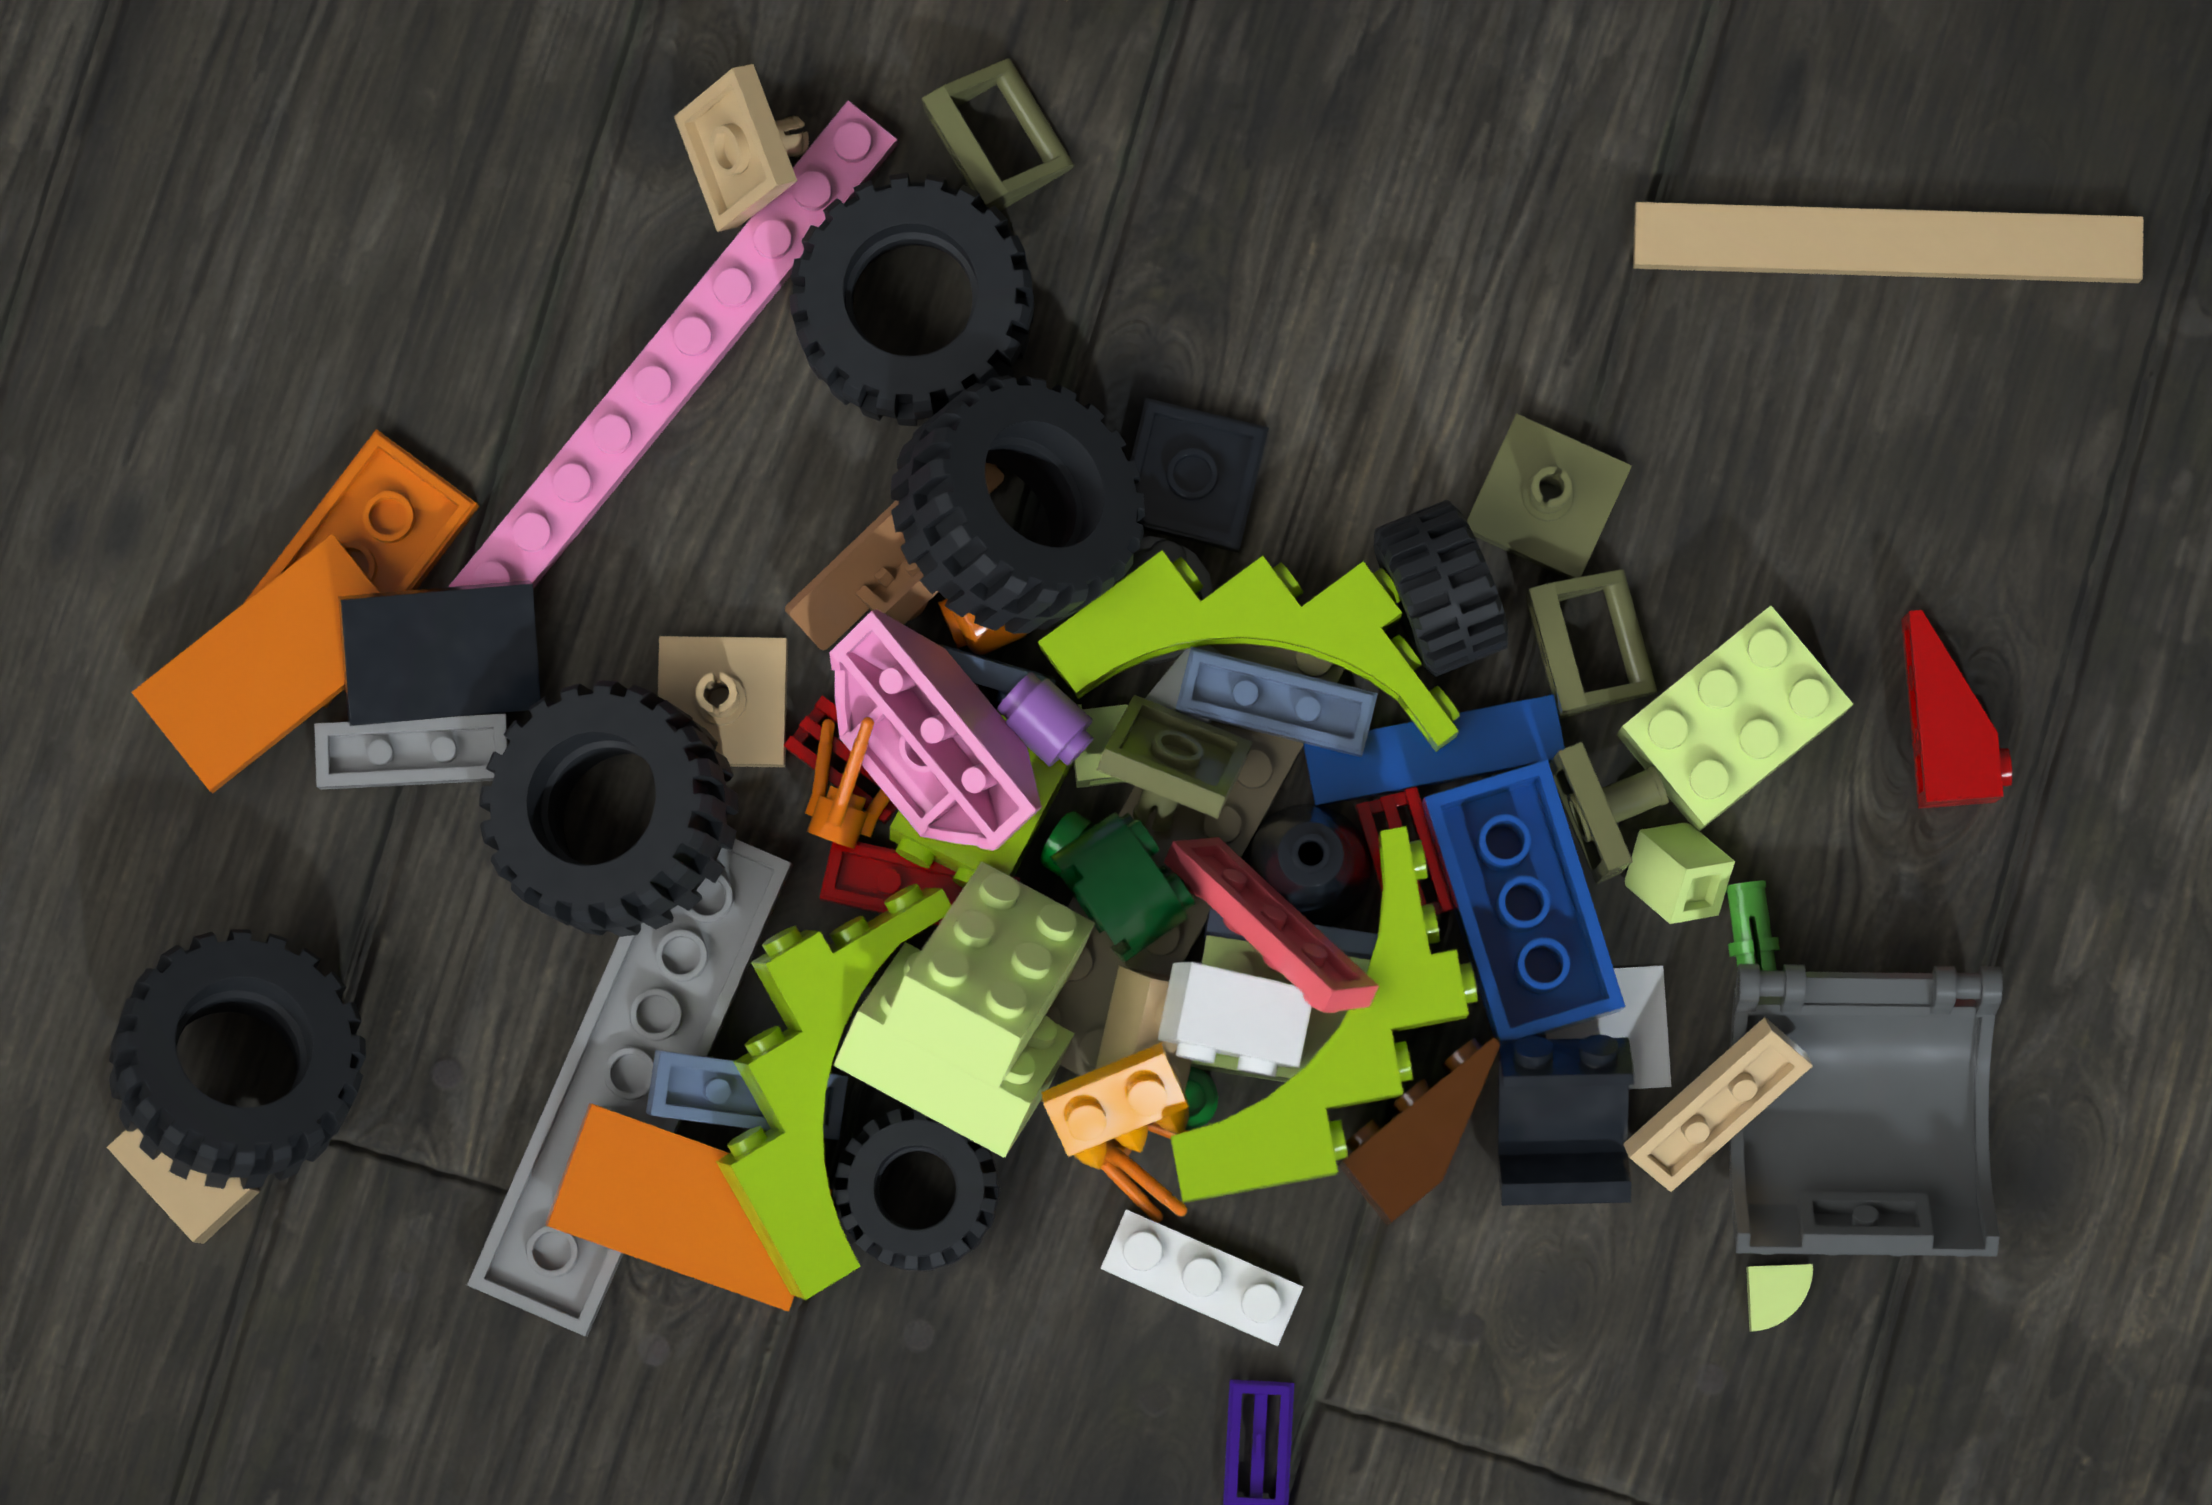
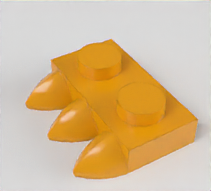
(1117, 1104)

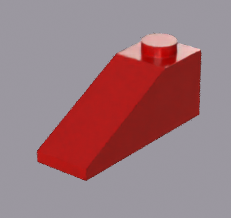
(1951, 734)

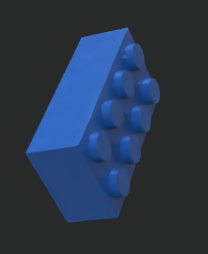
(1523, 903)

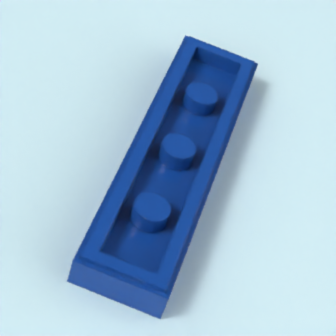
(1402, 758)

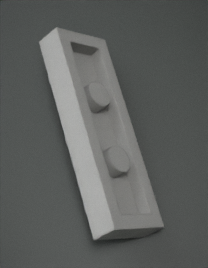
(408, 751)

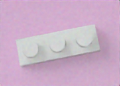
(1201, 1277)

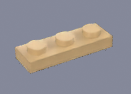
(1717, 1104)

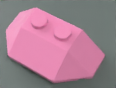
(934, 736)

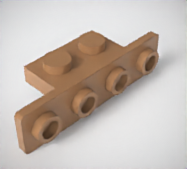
(866, 577)

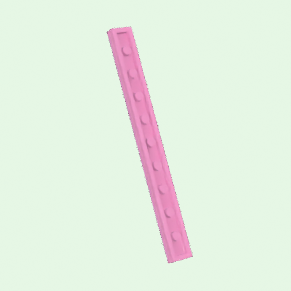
(678, 357)

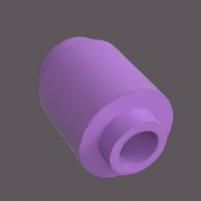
(1046, 720)

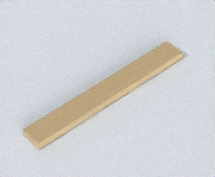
(1888, 242)

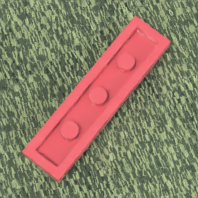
(1271, 925)

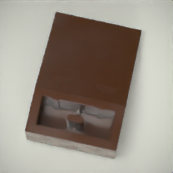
(1414, 1150)

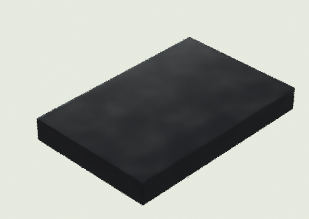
(439, 652)

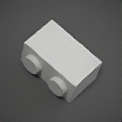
(1234, 1016)

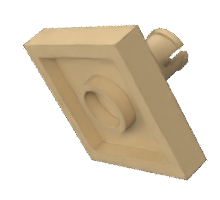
(739, 147)
(731, 690)

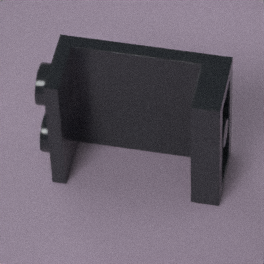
(1564, 1120)

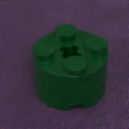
(1122, 885)

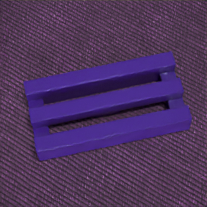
(1261, 1390)

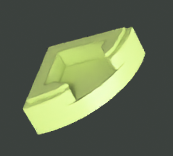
(1775, 1293)

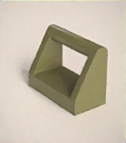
(967, 154)
(1557, 649)

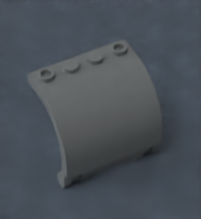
(1886, 1127)

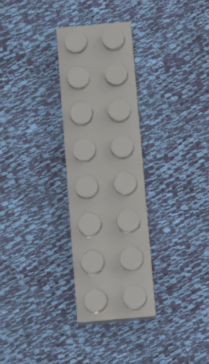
(657, 993)

